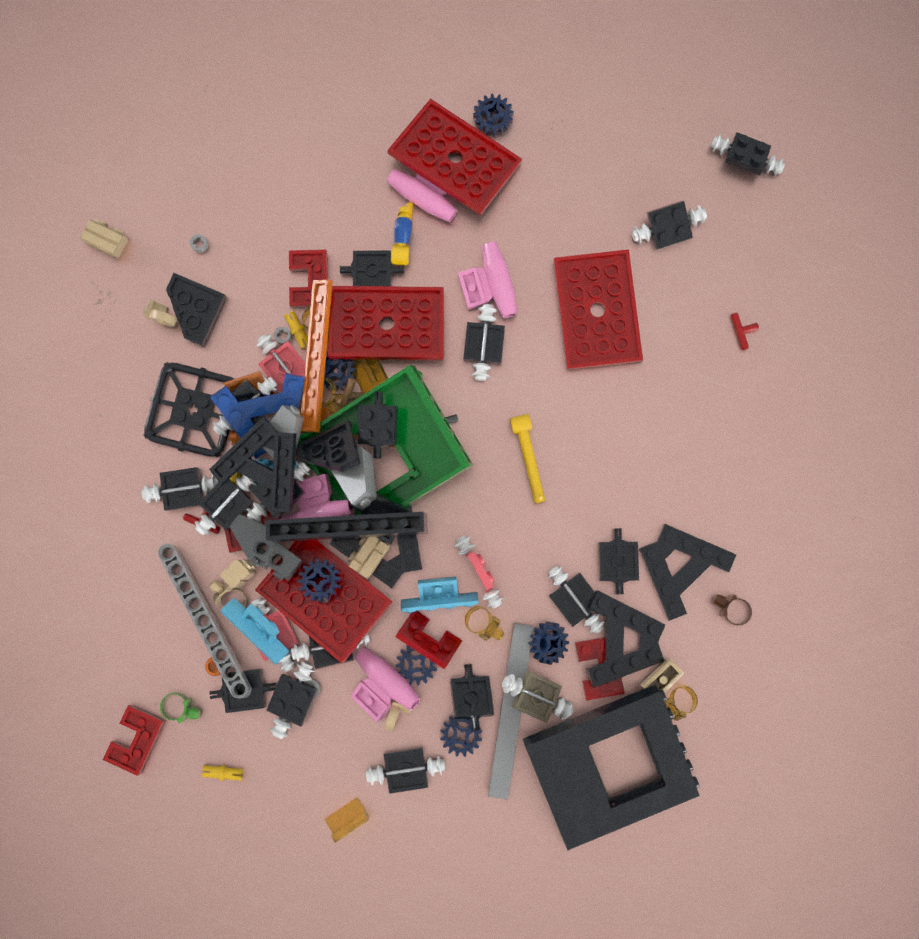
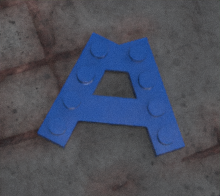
(240, 413)

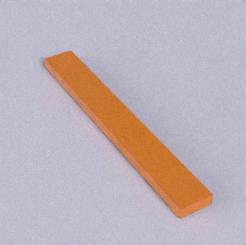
(316, 355)

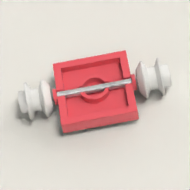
(280, 361)
(478, 562)
(285, 636)

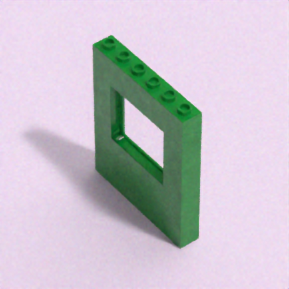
(422, 439)

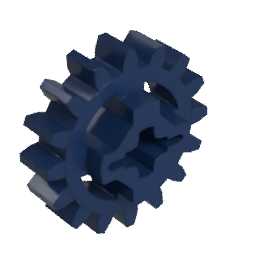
(487, 108)
(341, 365)
(319, 571)
(547, 643)
(408, 674)
(450, 742)

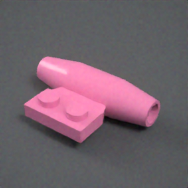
(422, 194)
(491, 282)
(317, 502)
(382, 686)

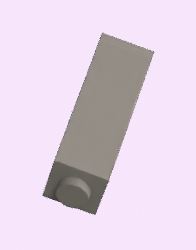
(287, 421)
(359, 481)

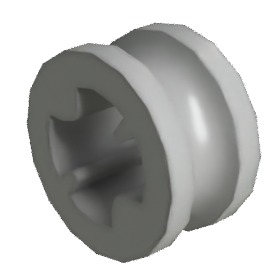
(195, 238)
(286, 331)

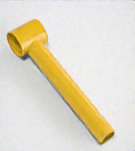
(522, 425)

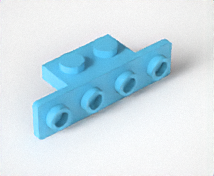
(438, 594)
(256, 629)

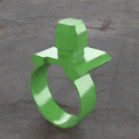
(192, 713)

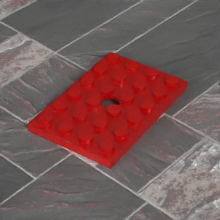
(438, 132)
(603, 280)
(416, 319)
(340, 621)

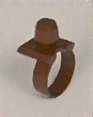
(721, 601)

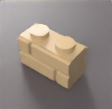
(104, 239)
(368, 556)
(238, 573)
(663, 676)

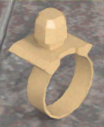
(158, 312)
(220, 589)
(393, 715)

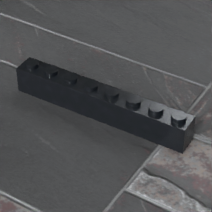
(346, 526)

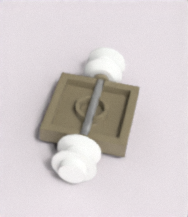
(537, 696)

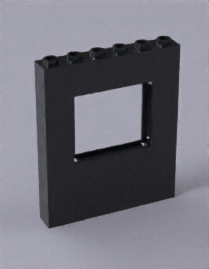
(574, 783)

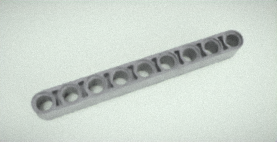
(196, 616)
(509, 717)

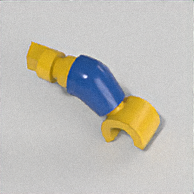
(402, 235)

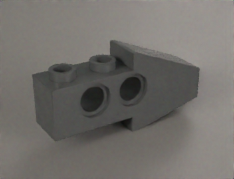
(252, 536)

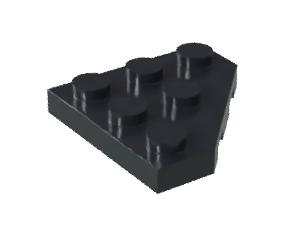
(194, 307)
(332, 448)

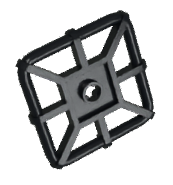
(181, 416)

